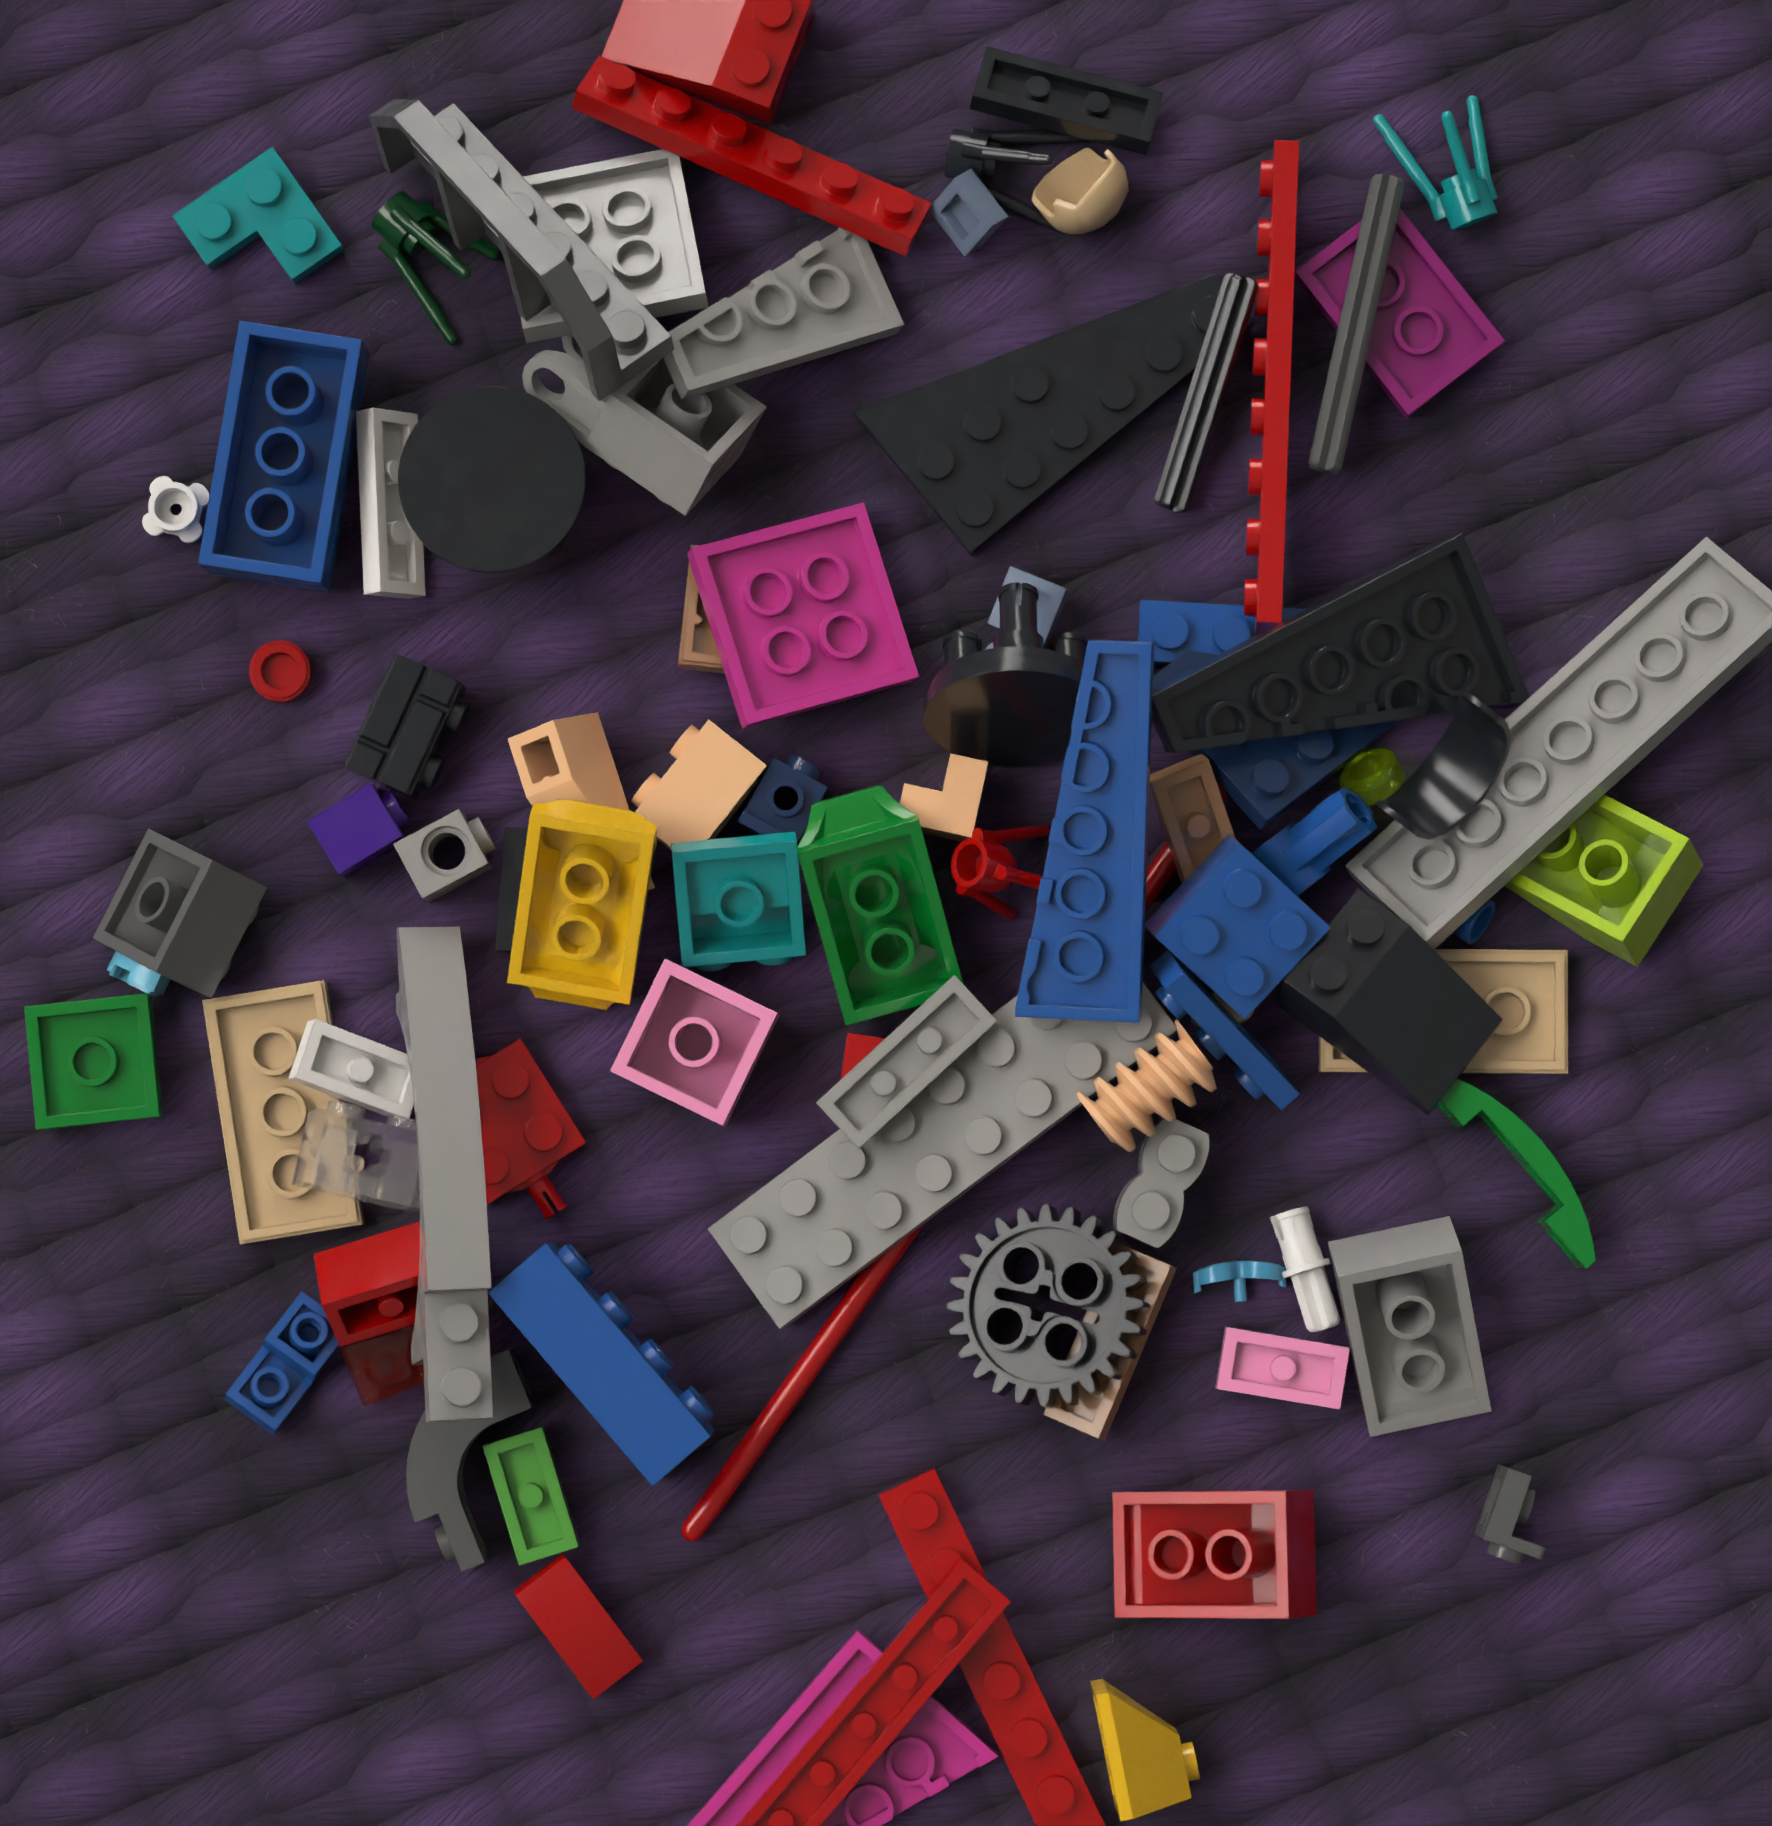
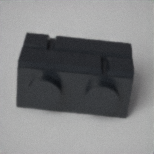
(408, 727)

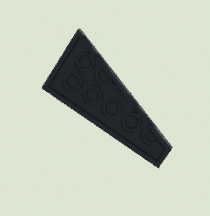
(1361, 657)

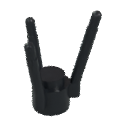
(983, 151)

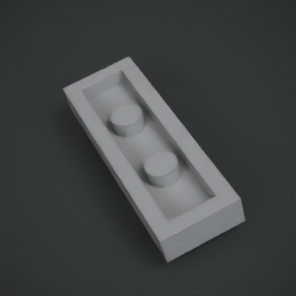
(906, 1062)

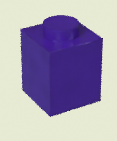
(360, 829)

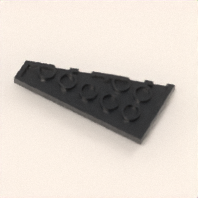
(1022, 422)

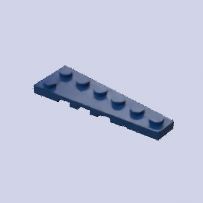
(1092, 893)

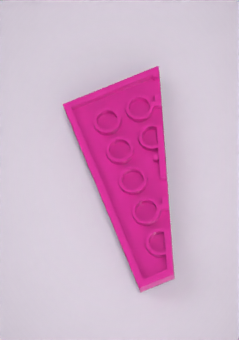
(915, 1765)

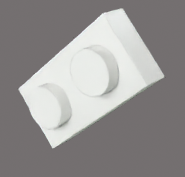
(354, 1069)

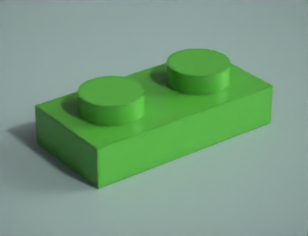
(531, 1495)

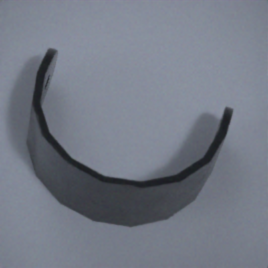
(1454, 773)

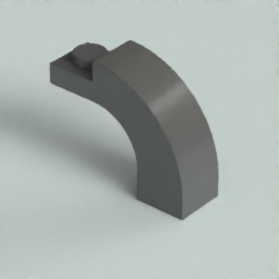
(439, 1458)

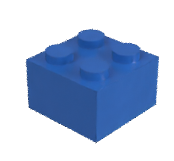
(1236, 926)

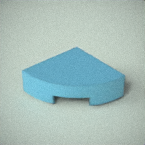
(137, 975)

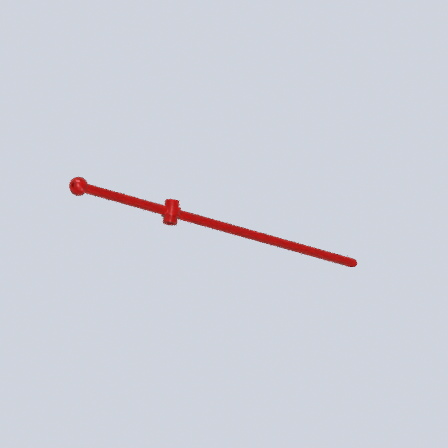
(836, 1328)

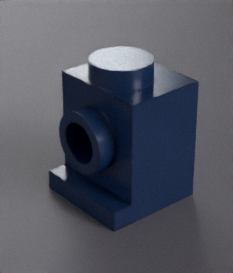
(765, 817)

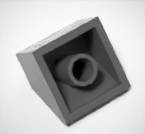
(180, 913)

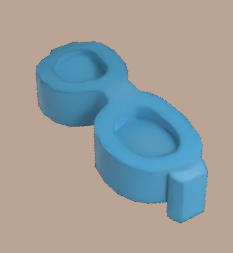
(1238, 1272)

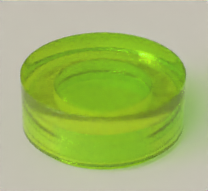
(1373, 775)

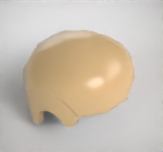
(1082, 192)

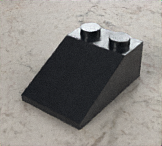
(1389, 1003)

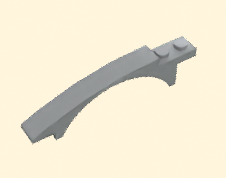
(454, 1236)

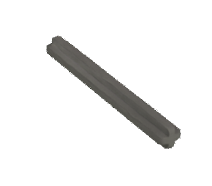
(1356, 323)

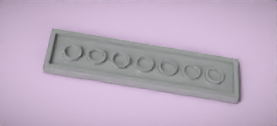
(1579, 739)
(853, 1205)

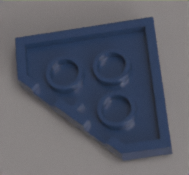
(1277, 772)

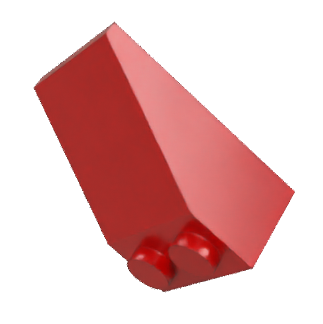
(715, 49)
(1214, 1554)

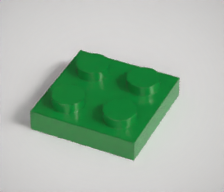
(93, 1061)

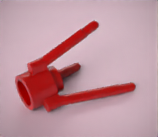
(986, 866)

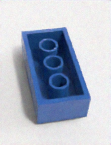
(284, 457)
(603, 1361)

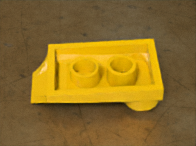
(582, 903)

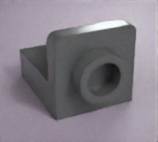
(1505, 1506)

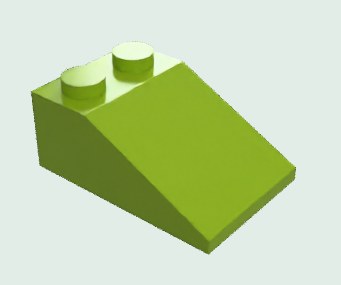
(1611, 878)

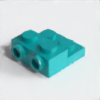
(738, 900)

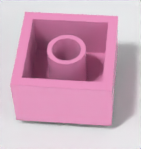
(695, 1042)

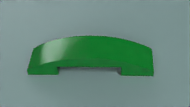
(1566, 1219)

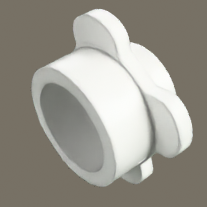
(168, 493)

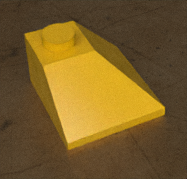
(1142, 1754)

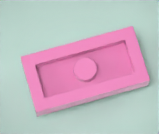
(1282, 1368)

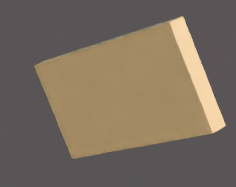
(1529, 996)
(265, 1114)

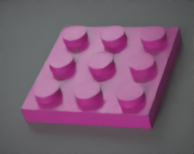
(802, 615)

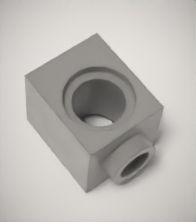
(418, 849)

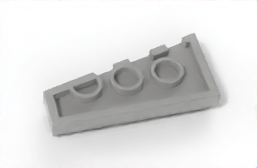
(799, 312)

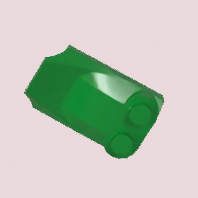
(875, 904)

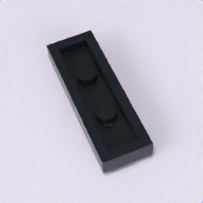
(1066, 100)

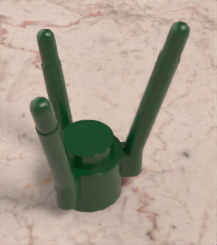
(411, 229)

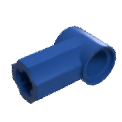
(1306, 849)

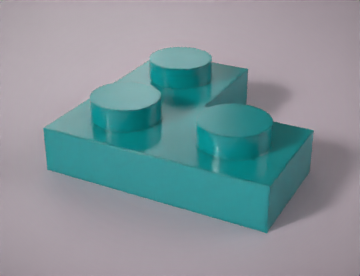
(265, 203)

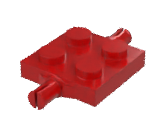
(522, 1127)

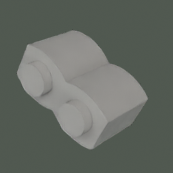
(1154, 1198)

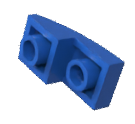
(285, 1365)

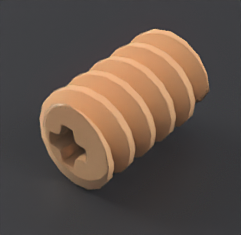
(1149, 1088)

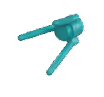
(1470, 193)

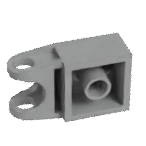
(646, 428)

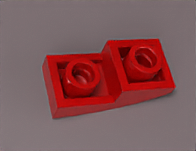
(577, 1626)

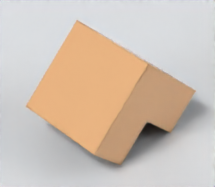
(955, 808)

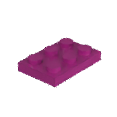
(1424, 321)

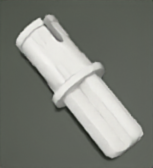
(1306, 1268)

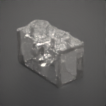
(329, 1162)

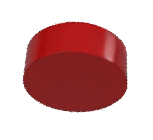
(281, 671)

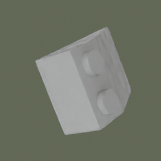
(1410, 1325)

